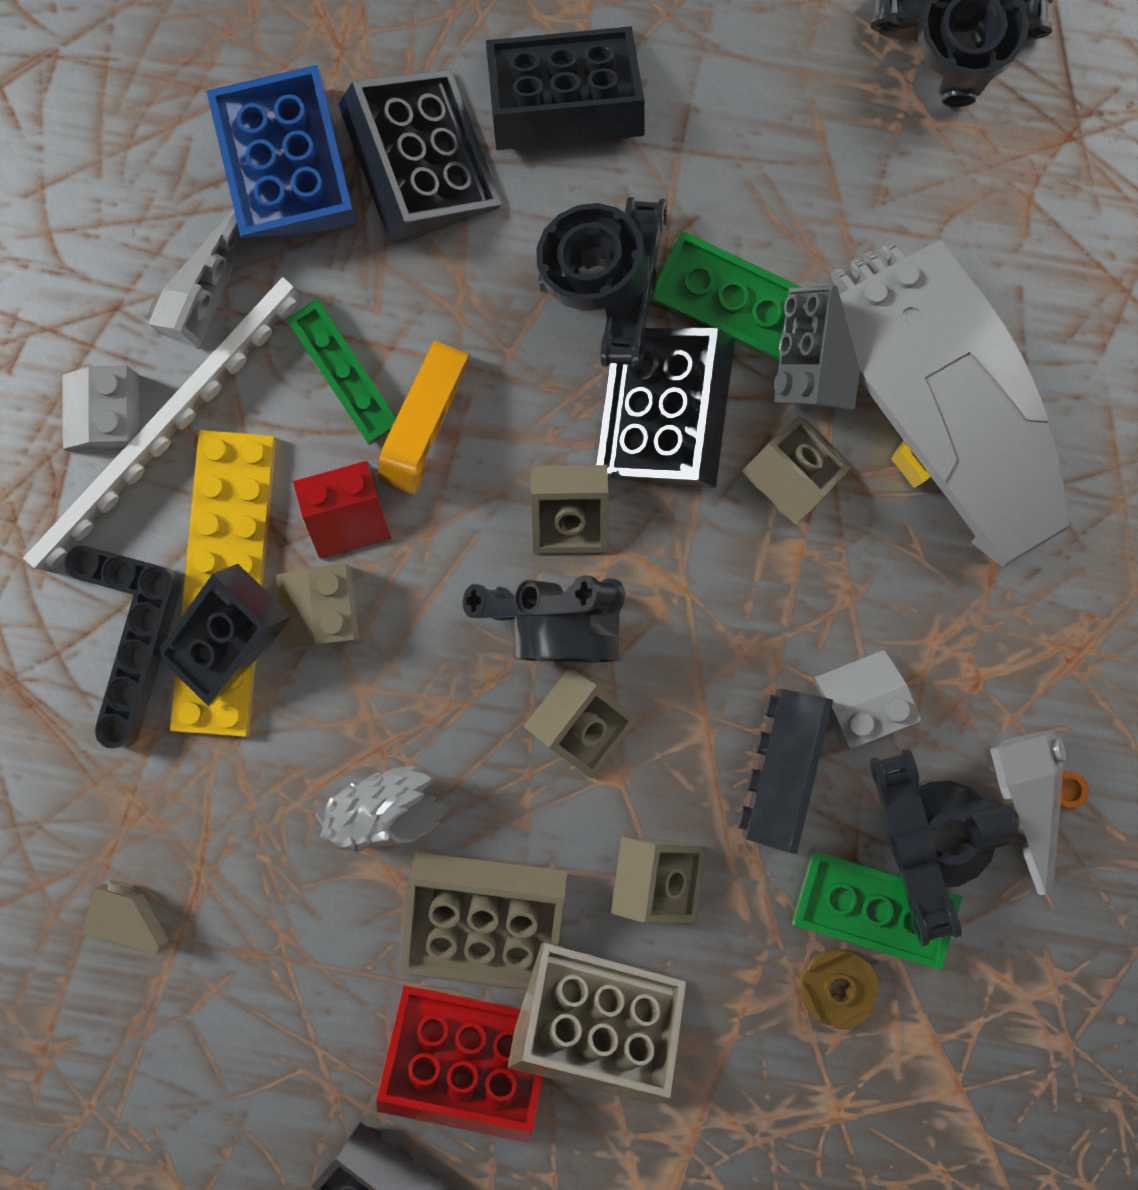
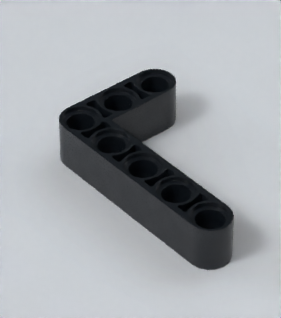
(133, 636)

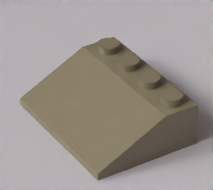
(479, 919)
(599, 1025)

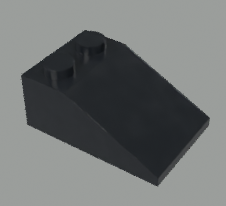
(222, 633)

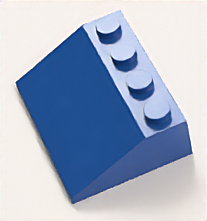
(282, 155)

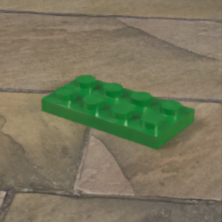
(724, 294)
(864, 909)

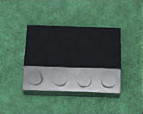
(565, 88)
(418, 152)
(671, 413)

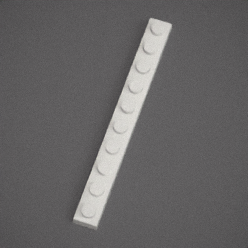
(155, 436)

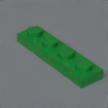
(342, 371)

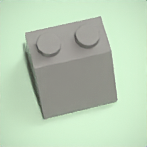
(100, 407)
(867, 700)

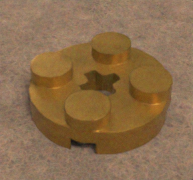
(860, 995)

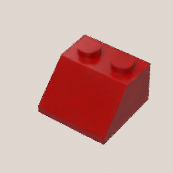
(342, 509)

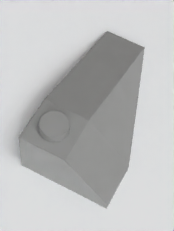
(196, 289)
(1032, 775)

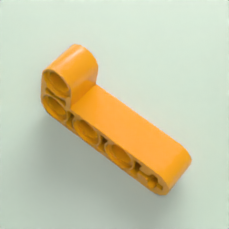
(421, 416)

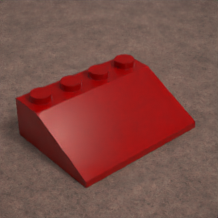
(453, 1066)

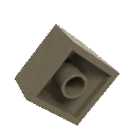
(796, 470)
(569, 508)
(320, 606)
(580, 722)
(658, 880)

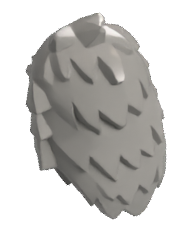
(382, 811)

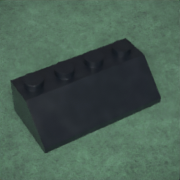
(785, 769)
(373, 1164)

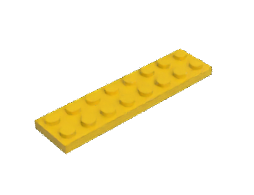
(225, 529)

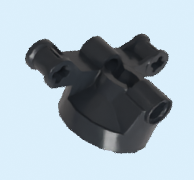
(997, 31)
(628, 248)
(555, 623)
(909, 813)

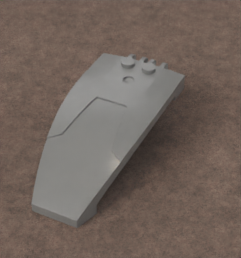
(957, 394)

